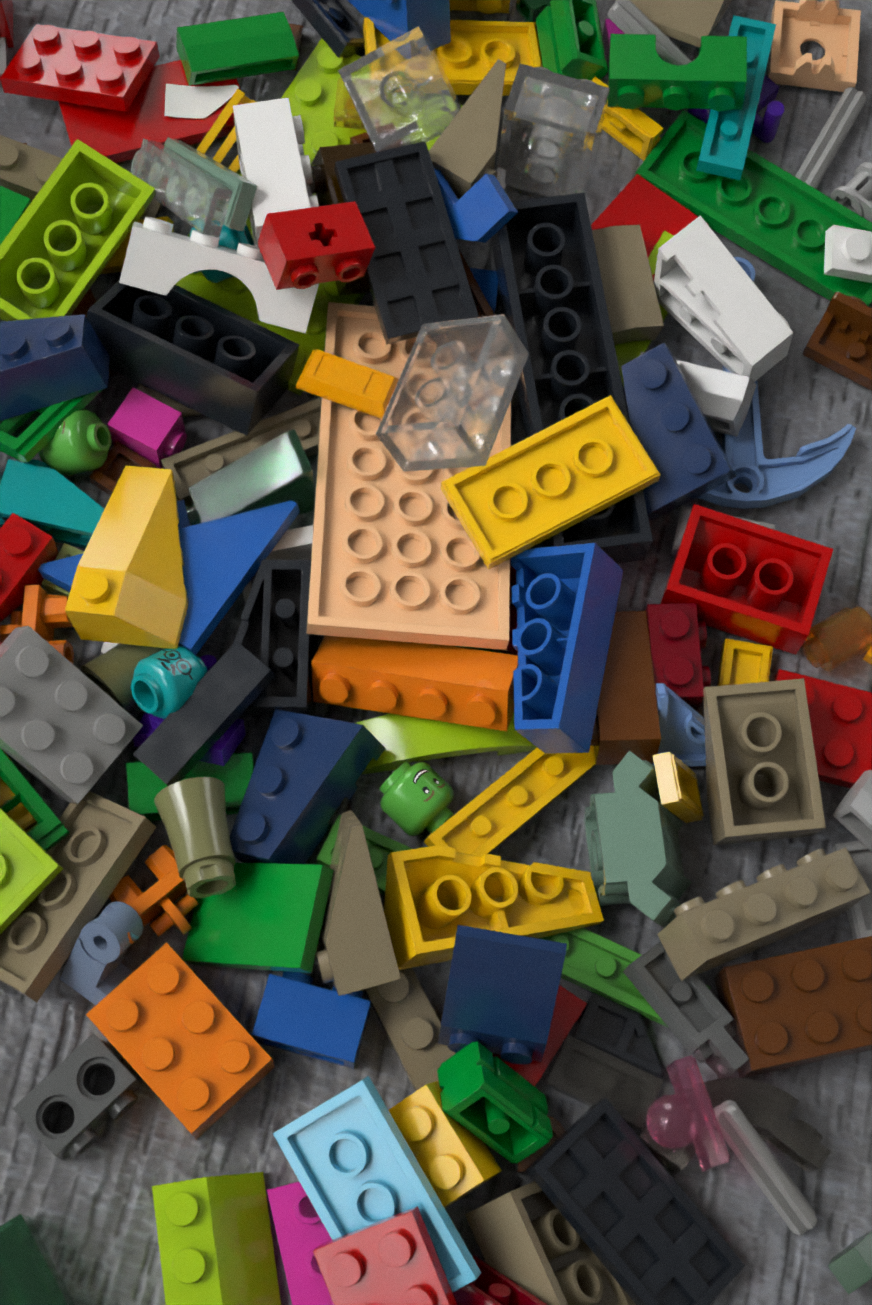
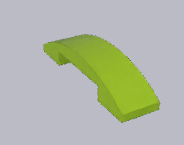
(425, 739)

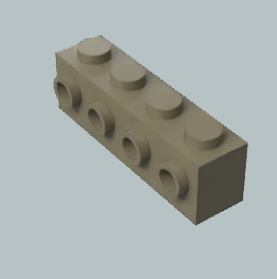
(763, 912)

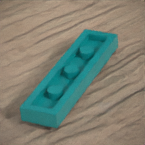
(730, 130)

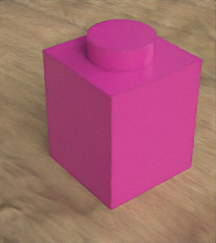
(148, 427)

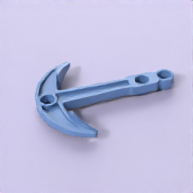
(773, 479)

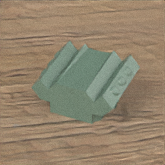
(635, 844)

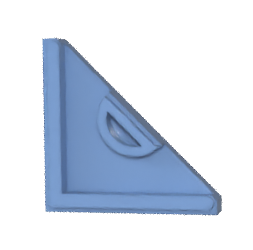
(680, 728)

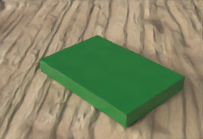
(263, 921)

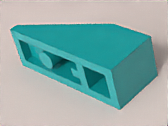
(48, 502)

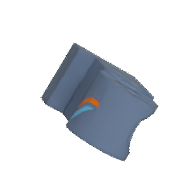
(98, 954)

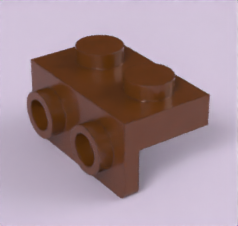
(844, 339)

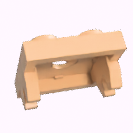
(820, 22)

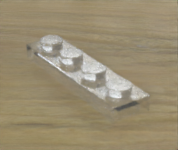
(182, 187)

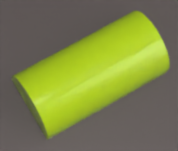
(68, 234)

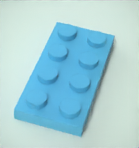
(364, 1172)

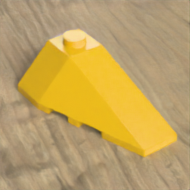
(132, 568)
(440, 888)

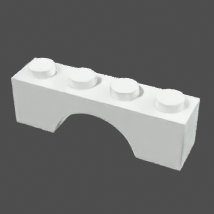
(161, 258)

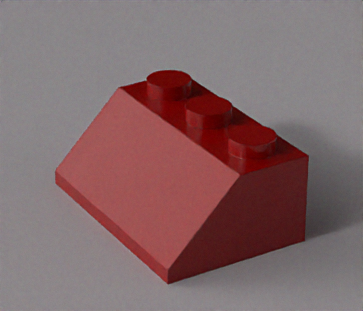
(748, 578)

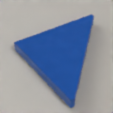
(217, 564)

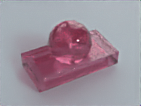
(688, 1116)

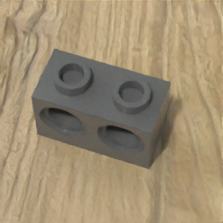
(69, 1087)

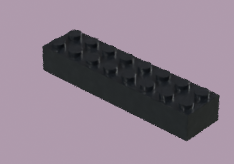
(562, 318)

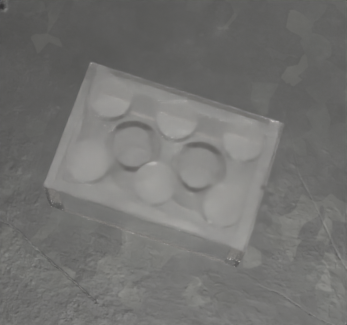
(550, 133)
(453, 394)

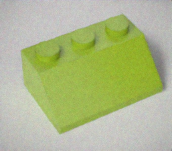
(216, 1241)

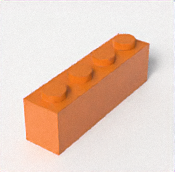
(416, 680)

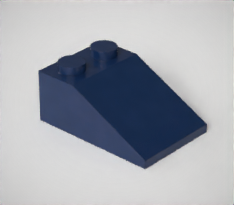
(501, 993)

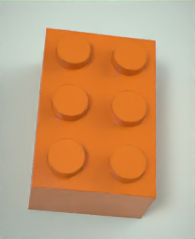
(181, 1040)

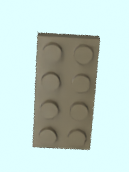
(93, 860)

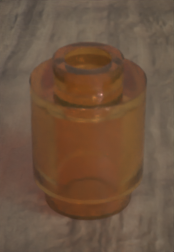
(838, 638)

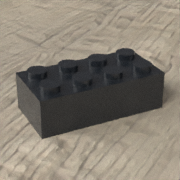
(194, 352)

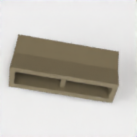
(627, 284)

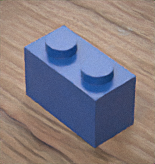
(311, 1019)

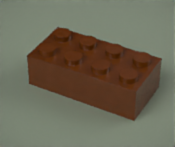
(800, 1005)

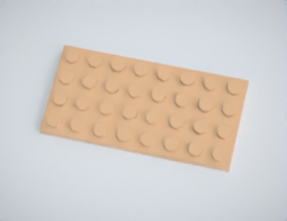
(386, 539)

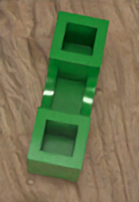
(645, 80)

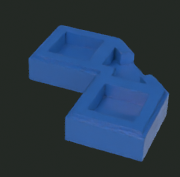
(479, 211)

